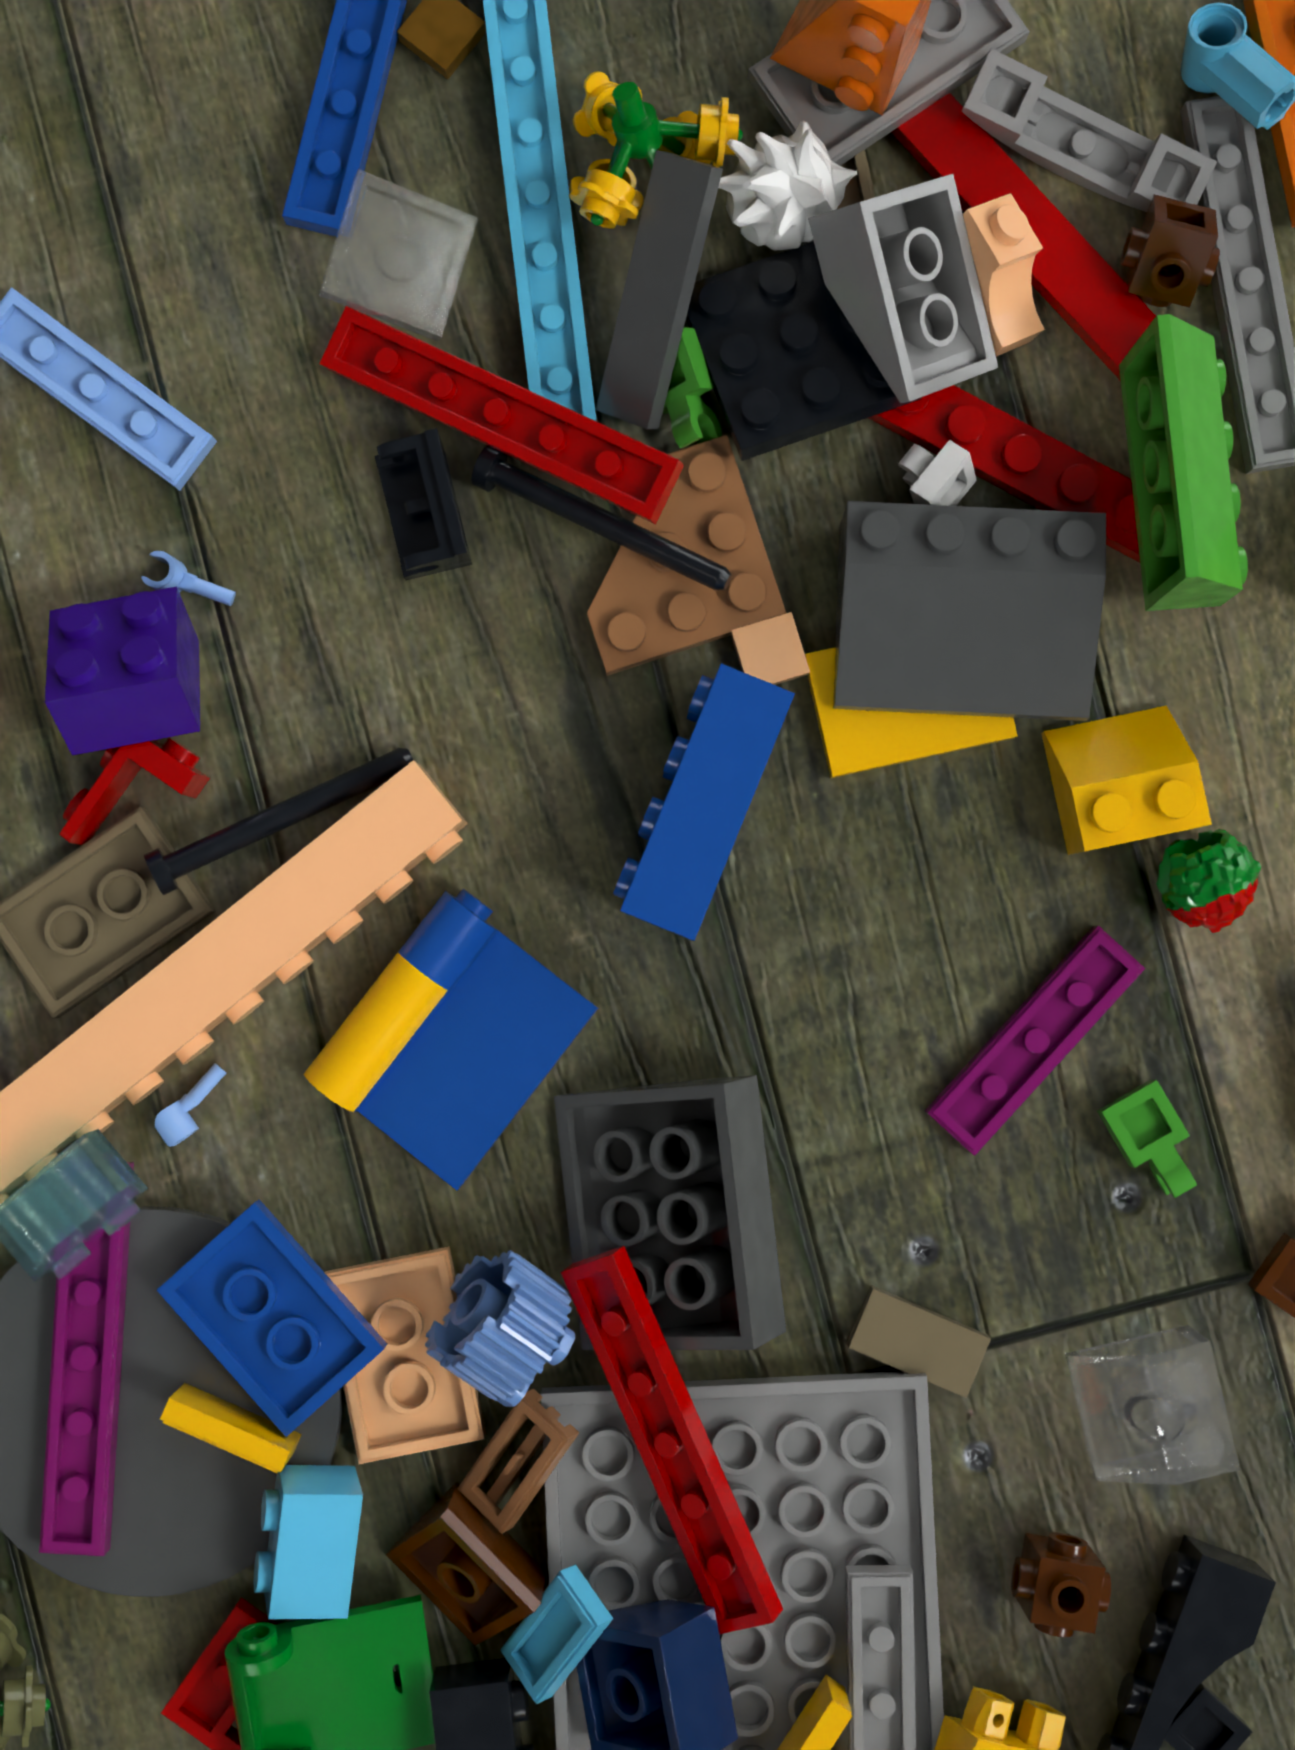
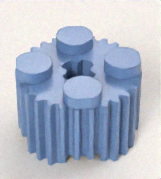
(502, 1327)

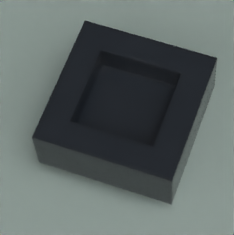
(1206, 1724)

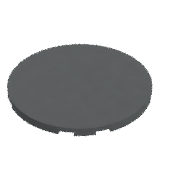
(179, 1504)

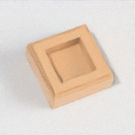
(771, 650)

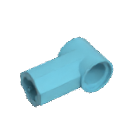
(1228, 62)

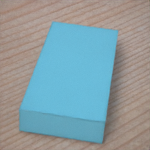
(557, 1634)

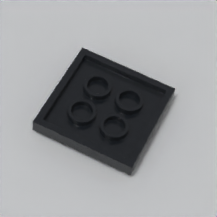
(783, 353)

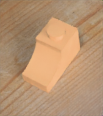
(1003, 260)

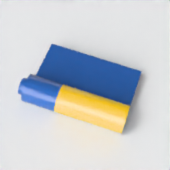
(451, 1039)

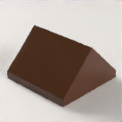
(469, 1568)

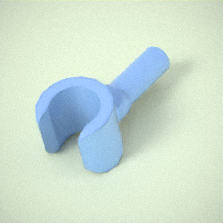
(188, 582)
(174, 1121)

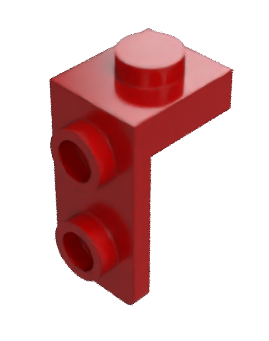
(167, 761)

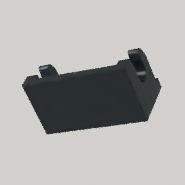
(422, 505)

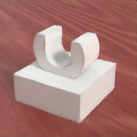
(938, 478)

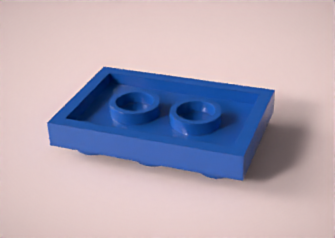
(272, 1317)

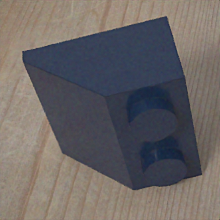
(658, 1681)

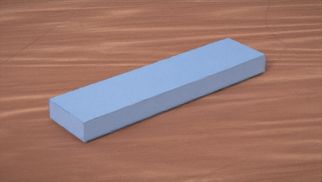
(100, 391)

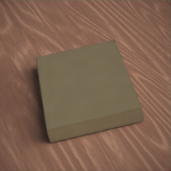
(96, 914)

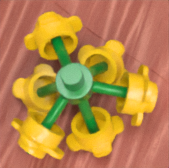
(633, 127)

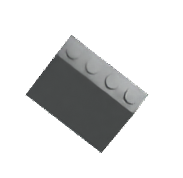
(968, 610)
(688, 1194)

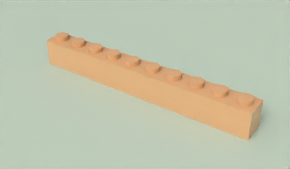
(223, 971)

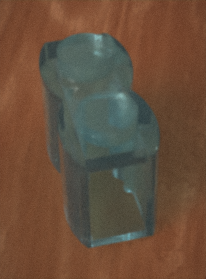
(67, 1205)

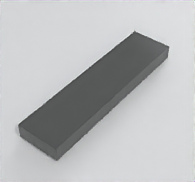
(658, 288)

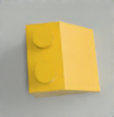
(1124, 780)

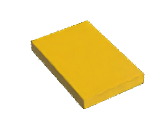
(877, 739)

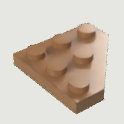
(656, 612)

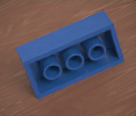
(707, 801)

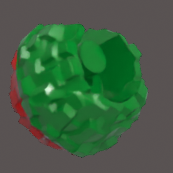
(1208, 879)

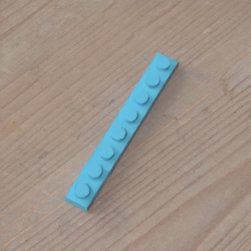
(538, 203)

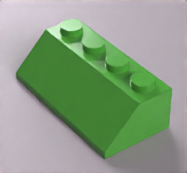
(1181, 468)

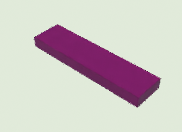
(1034, 1039)

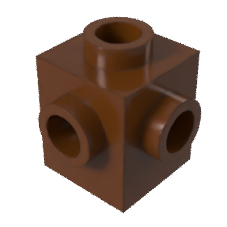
(1171, 252)
(1052, 1565)

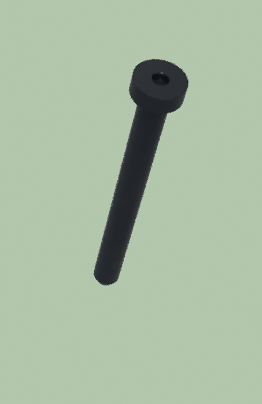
(494, 470)
(273, 819)

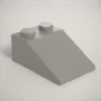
(908, 286)

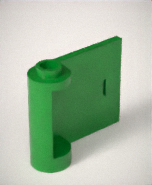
(334, 1681)

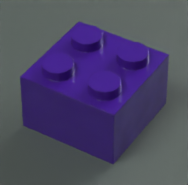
(123, 671)

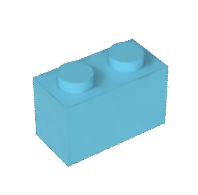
(310, 1542)

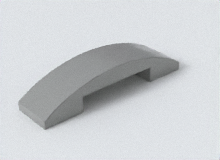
(1080, 143)

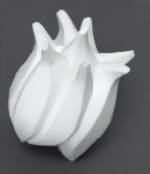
(782, 187)

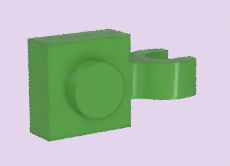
(689, 415)
(1147, 1130)

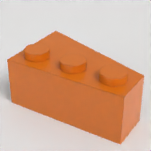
(853, 46)

